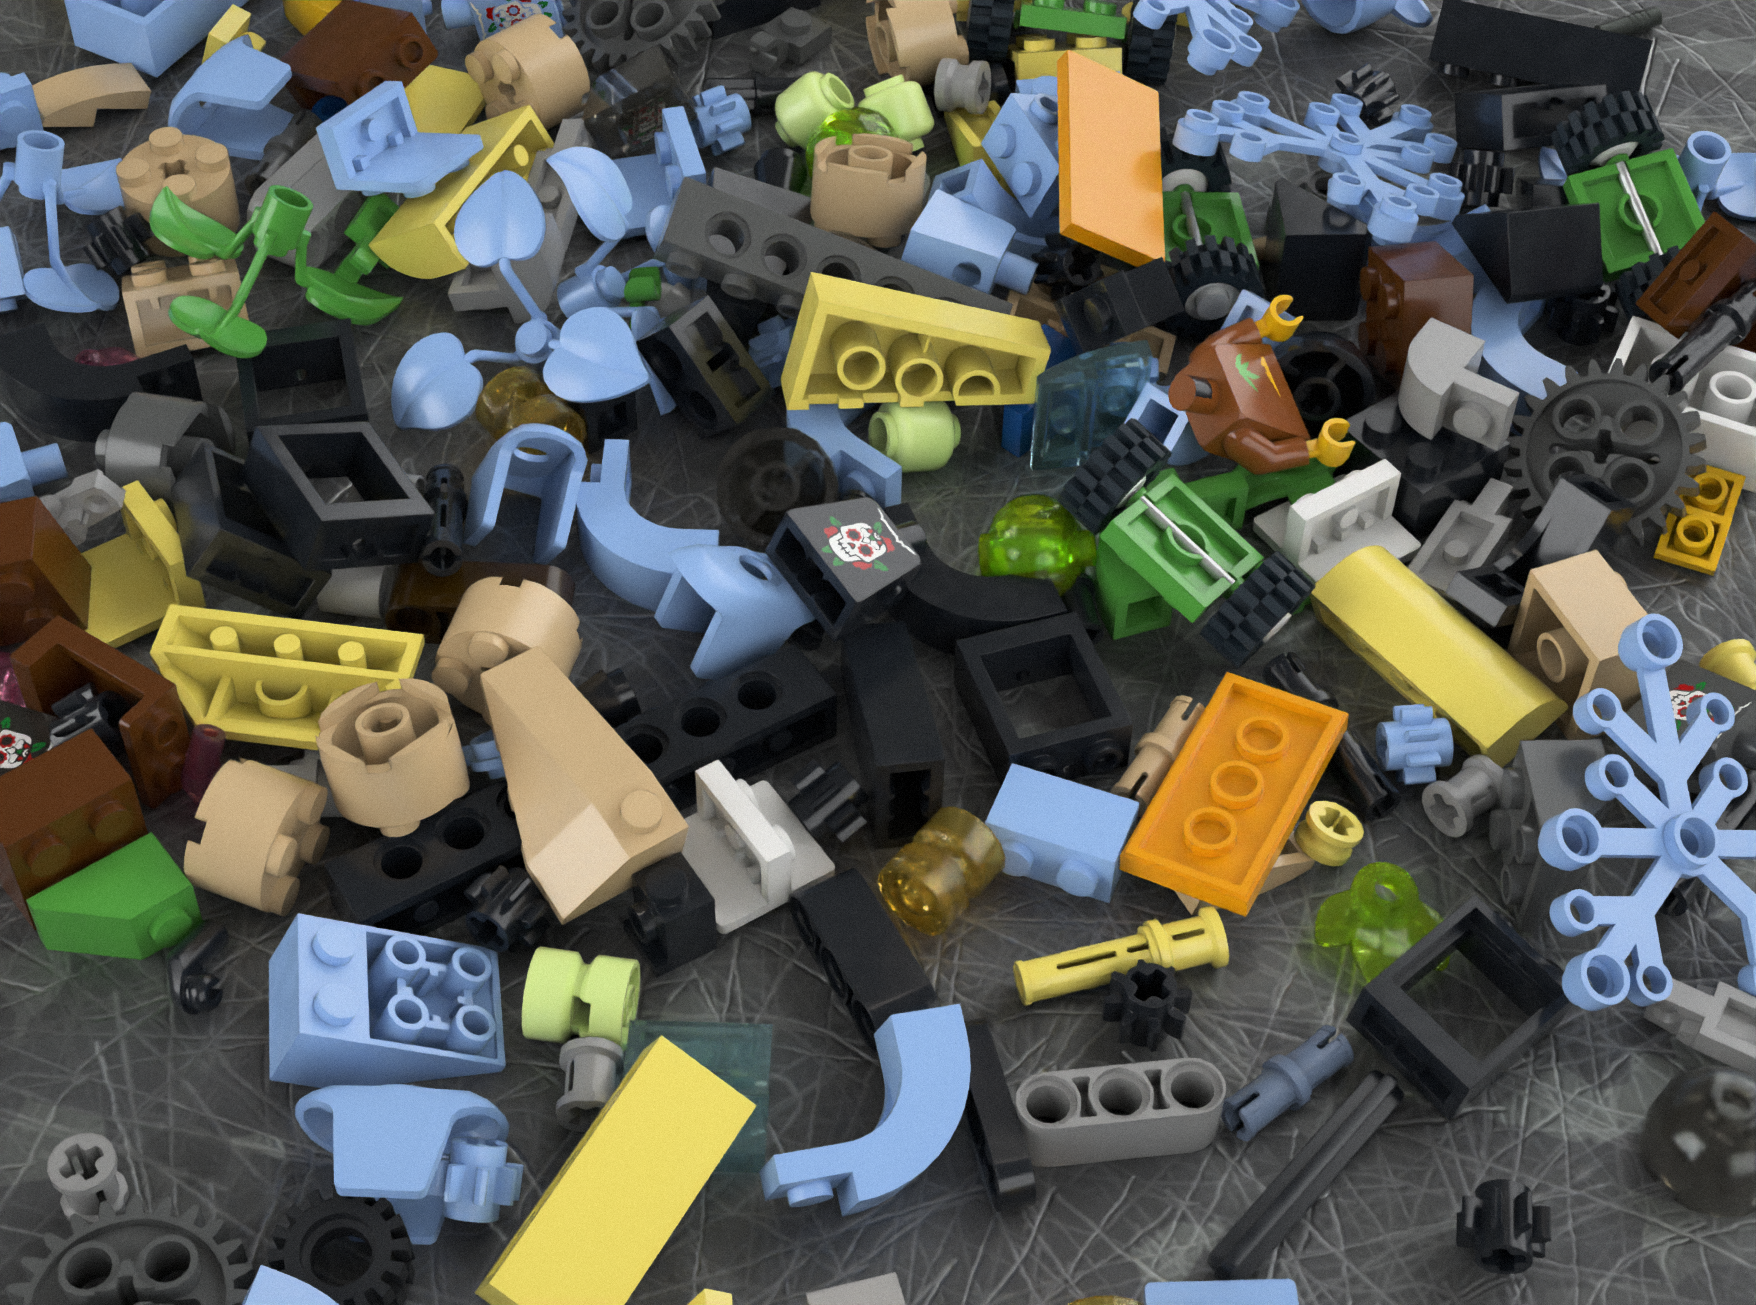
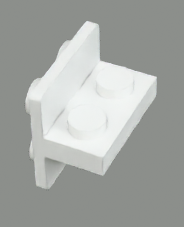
(1339, 521)
(748, 847)

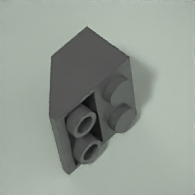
(1540, 785)

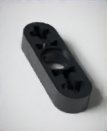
(996, 1125)

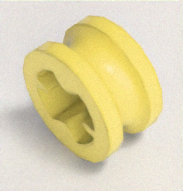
(1329, 833)

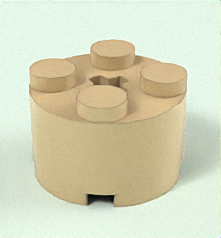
(914, 38)
(532, 68)
(191, 168)
(868, 187)
(497, 625)
(392, 755)
(257, 835)

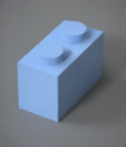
(1062, 832)

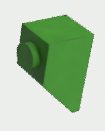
(119, 905)

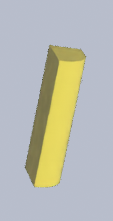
(421, 232)
(1433, 654)
(622, 1186)

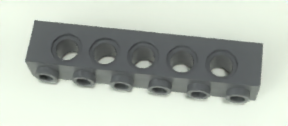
(761, 232)

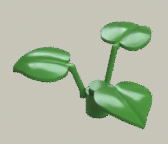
(276, 228)

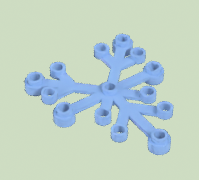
(1228, 38)
(1382, 151)
(1675, 834)

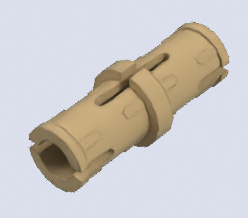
(1157, 753)

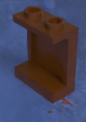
(357, 51)
(1701, 273)
(153, 730)

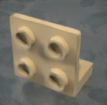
(154, 287)

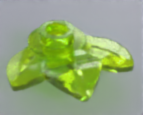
(1374, 927)

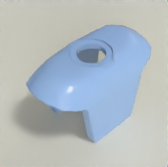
(237, 94)
(550, 477)
(725, 598)
(392, 1141)

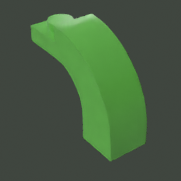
(1123, 596)

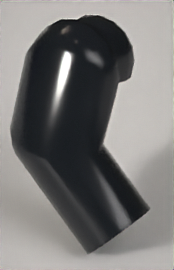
(187, 968)

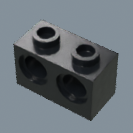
(705, 367)

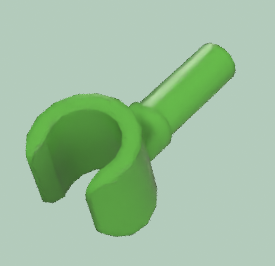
(643, 286)

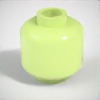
(807, 104)
(903, 106)
(915, 436)

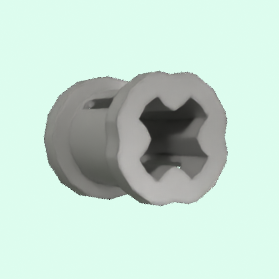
(1464, 796)
(589, 1080)
(97, 1174)

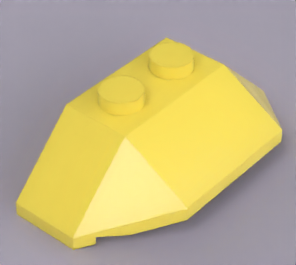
(273, 674)

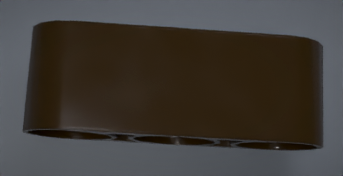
(428, 602)

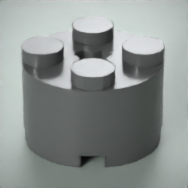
(157, 439)

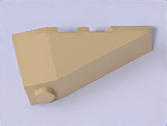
(576, 788)

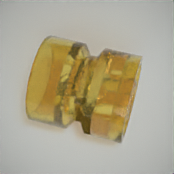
(524, 398)
(940, 870)

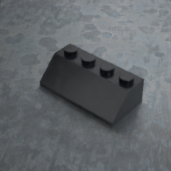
(1535, 49)

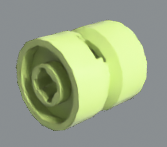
(579, 998)

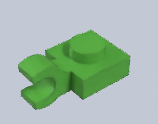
(362, 229)

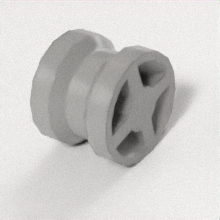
(962, 86)

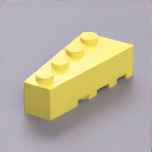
(906, 348)

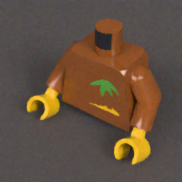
(1244, 403)

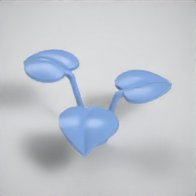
(1709, 171)
(83, 189)
(602, 203)
(581, 363)

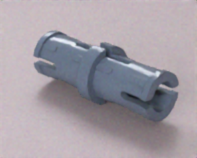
(1286, 1082)

